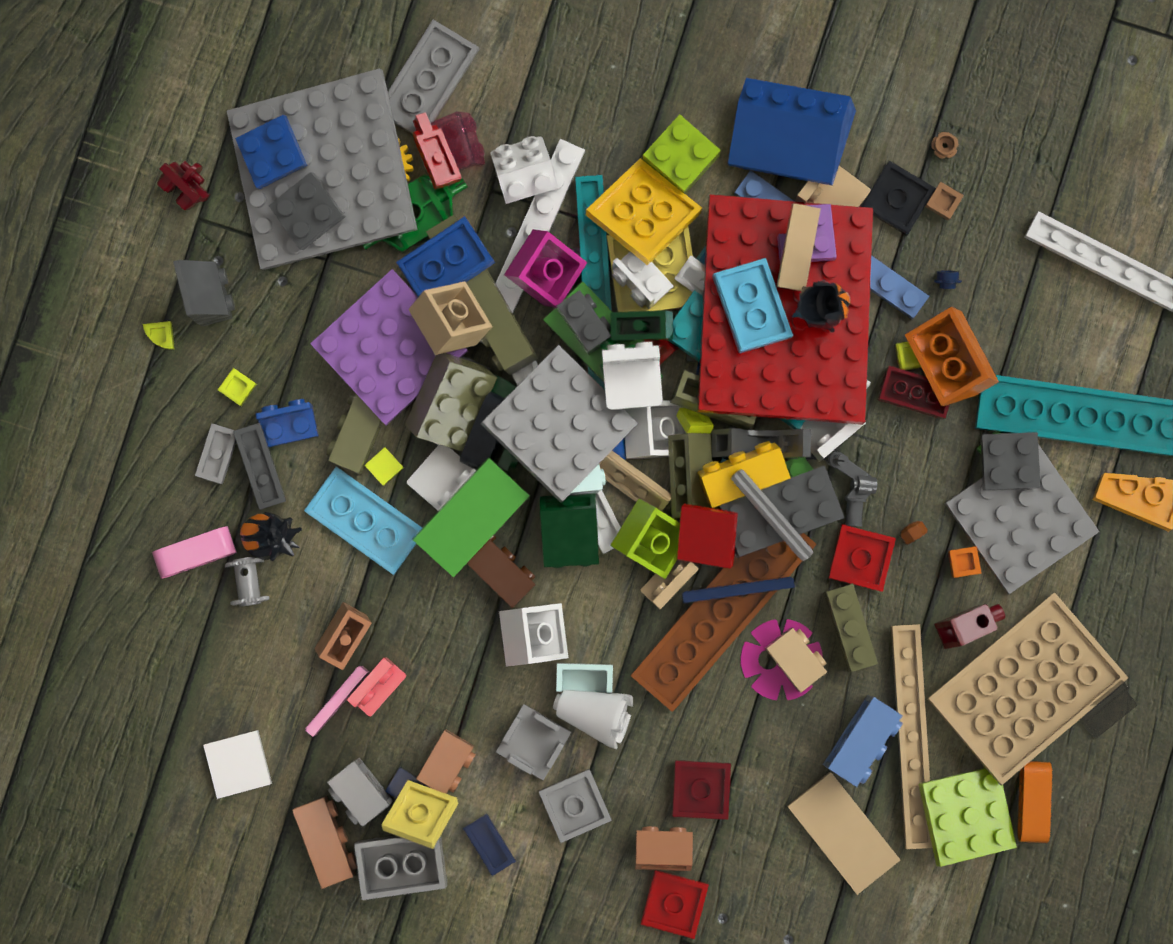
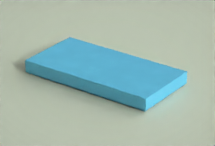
(364, 520)

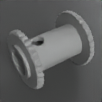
(247, 585)

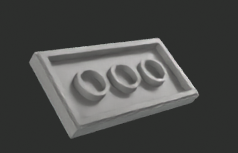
(430, 75)

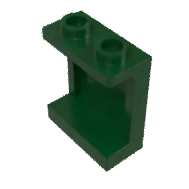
(569, 530)

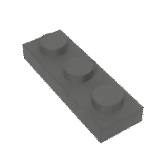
(259, 465)

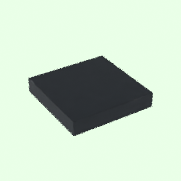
(898, 197)

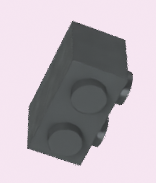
(584, 322)

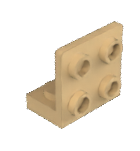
(845, 191)

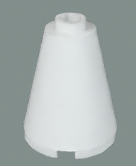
(596, 714)

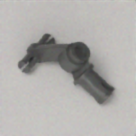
(861, 487)

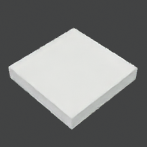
(237, 764)

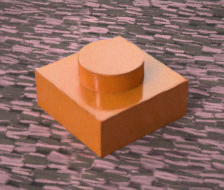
(964, 562)

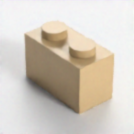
(796, 659)

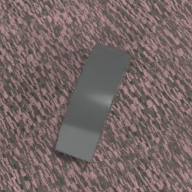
(792, 442)

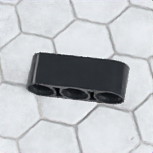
(480, 442)

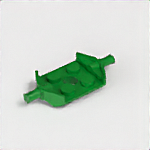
(435, 207)

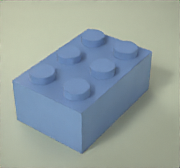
(863, 741)

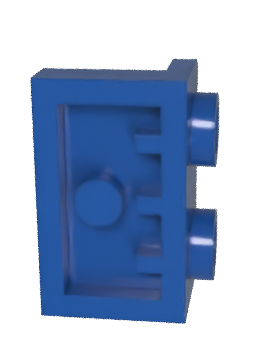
(288, 423)

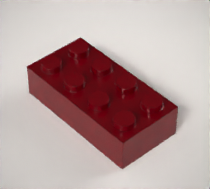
(911, 392)

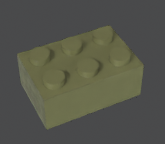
(450, 401)

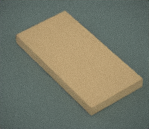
(843, 833)

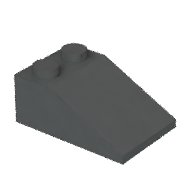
(204, 291)

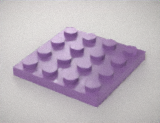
(380, 348)

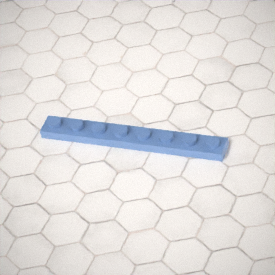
(883, 280)

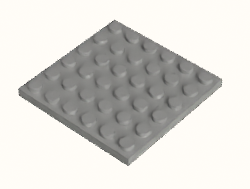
(353, 151)

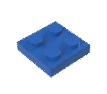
(271, 152)

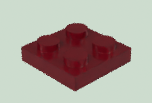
(701, 789)

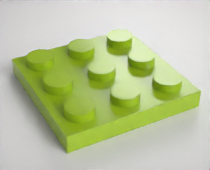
(966, 816)

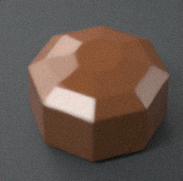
(913, 532)

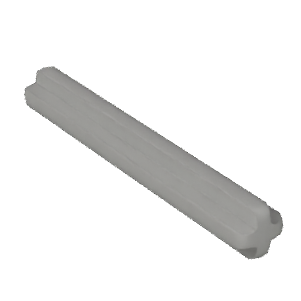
(772, 515)

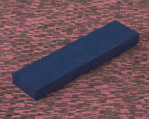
(738, 589)

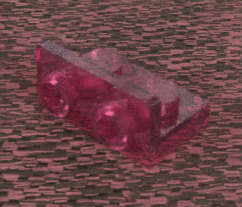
(462, 139)

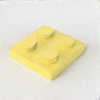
(420, 814)

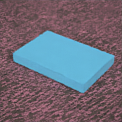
(752, 305)

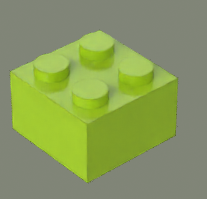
(681, 154)
(649, 538)

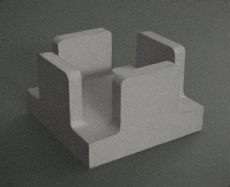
(533, 742)

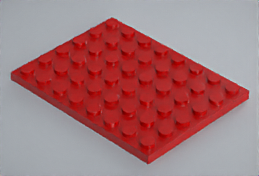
(815, 371)

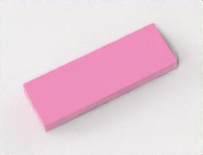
(337, 700)

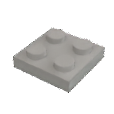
(575, 805)

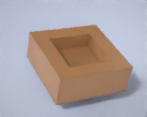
(944, 201)

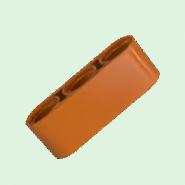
(1035, 802)

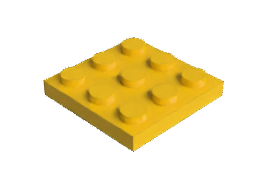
(643, 211)

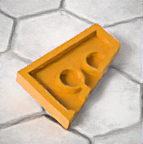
(1139, 497)

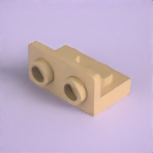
(661, 590)

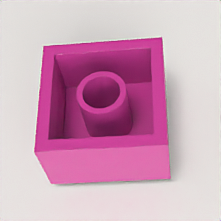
(545, 268)

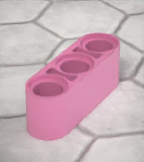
(194, 552)

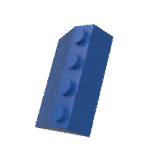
(790, 131)

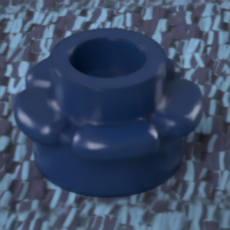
(947, 279)

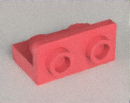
(377, 687)

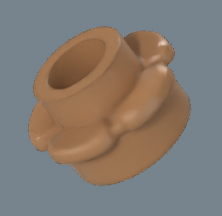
(950, 140)

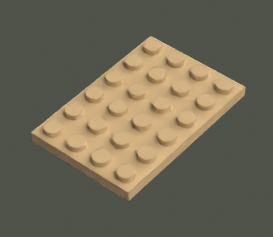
(1027, 688)

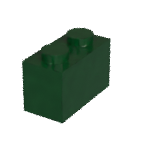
(642, 325)

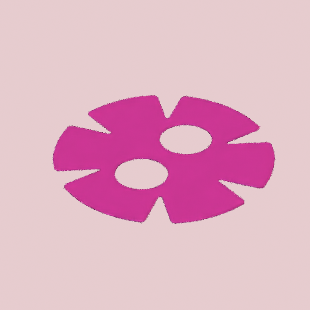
(770, 680)

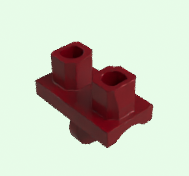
(187, 179)

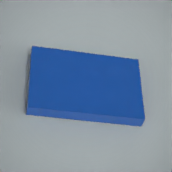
(446, 258)

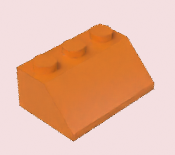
(951, 357)

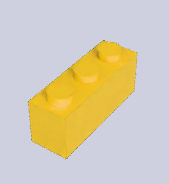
(762, 465)

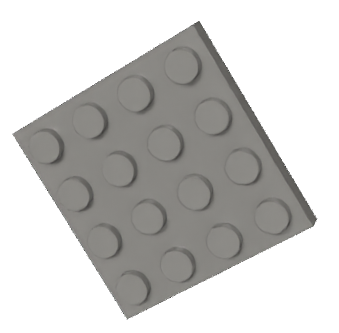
(558, 423)
(1022, 528)

